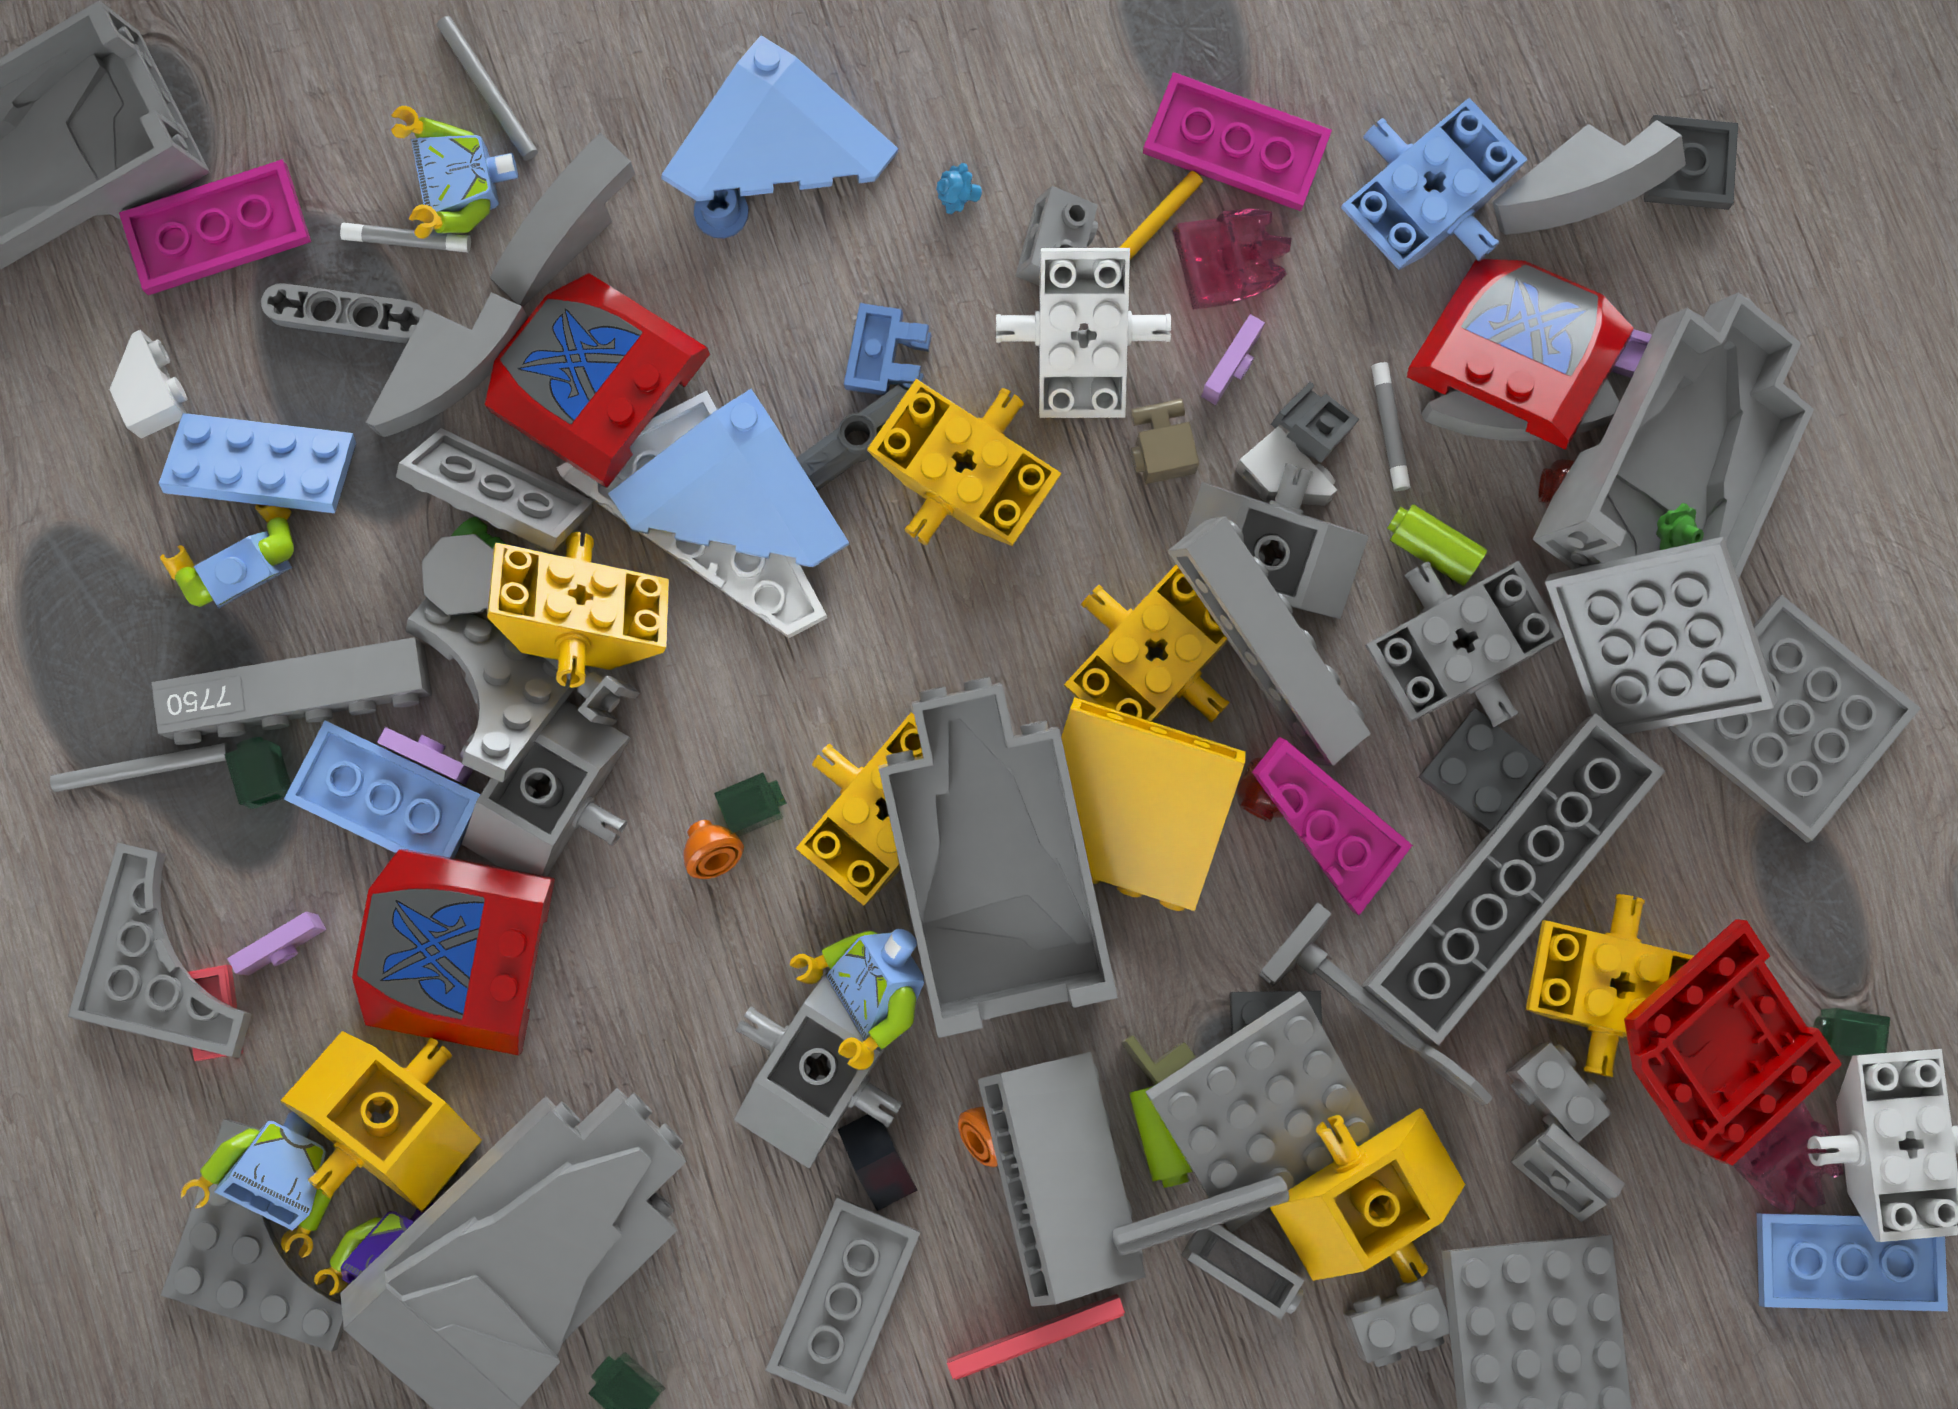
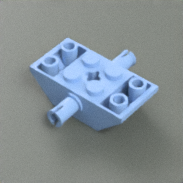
(1462, 164)

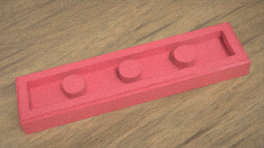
(1035, 1337)

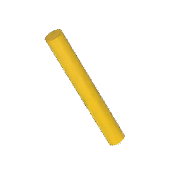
(1162, 213)

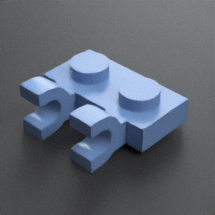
(875, 347)

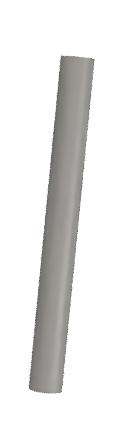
(487, 88)
(139, 767)

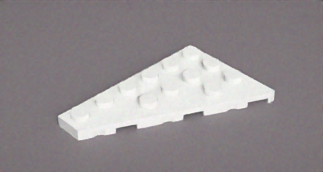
(767, 587)

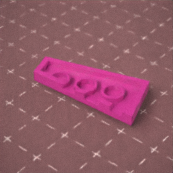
(1336, 828)

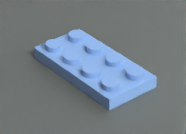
(258, 463)
(381, 795)
(1841, 1266)

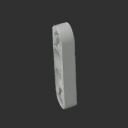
(344, 319)

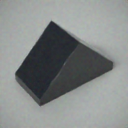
(876, 1161)

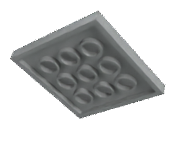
(1662, 638)
(1821, 735)
(1256, 1103)
(1537, 1325)

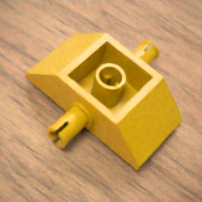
(928, 440)
(576, 608)
(1168, 619)
(850, 838)
(1575, 975)
(412, 1150)
(1332, 1214)

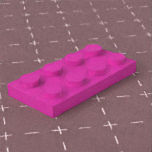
(1237, 141)
(214, 227)

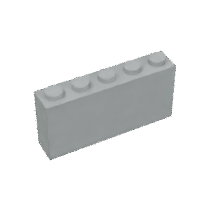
(1060, 1178)

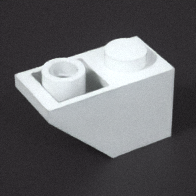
(144, 387)
(1265, 467)

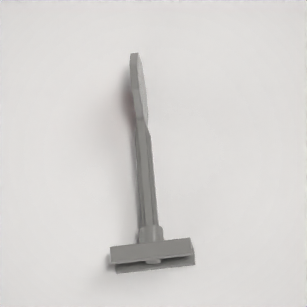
(459, 583)
(1302, 950)

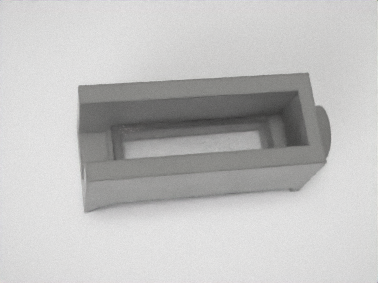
(1245, 1270)

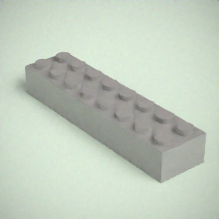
(1513, 879)

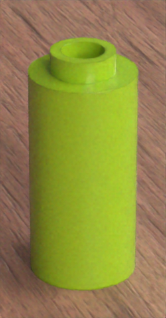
(1437, 543)
(1160, 1149)

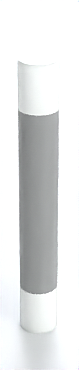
(404, 237)
(1390, 426)

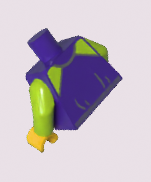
(362, 1246)

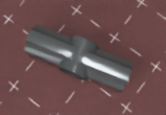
(835, 454)

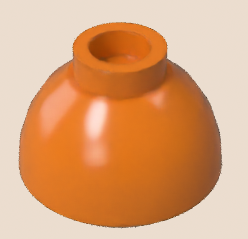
(711, 850)
(977, 1136)

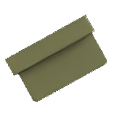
(1162, 1067)

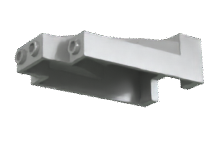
(85, 131)
(1693, 428)
(993, 862)
(518, 1254)

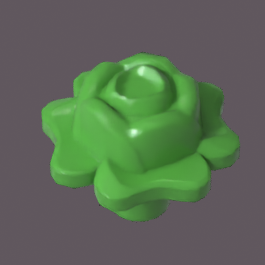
(1678, 528)

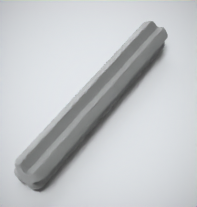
(1200, 1215)

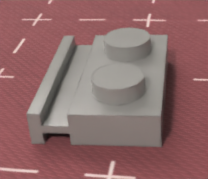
(1567, 1172)

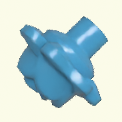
(956, 188)

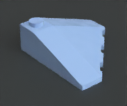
(775, 127)
(733, 486)

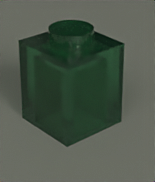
(258, 772)
(751, 804)
(1853, 1032)
(624, 1384)

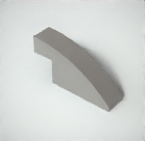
(1589, 178)
(563, 220)
(443, 365)
(1478, 419)

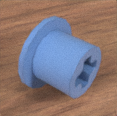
(722, 215)

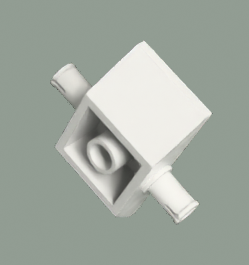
(1083, 369)
(1897, 1145)

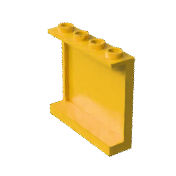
(1148, 801)

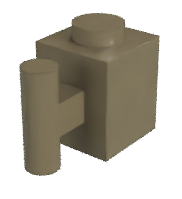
(1166, 449)

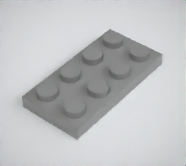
(495, 489)
(843, 1301)

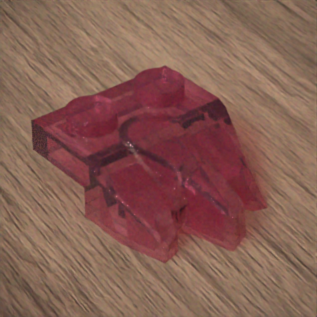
(1229, 257)
(1781, 1162)

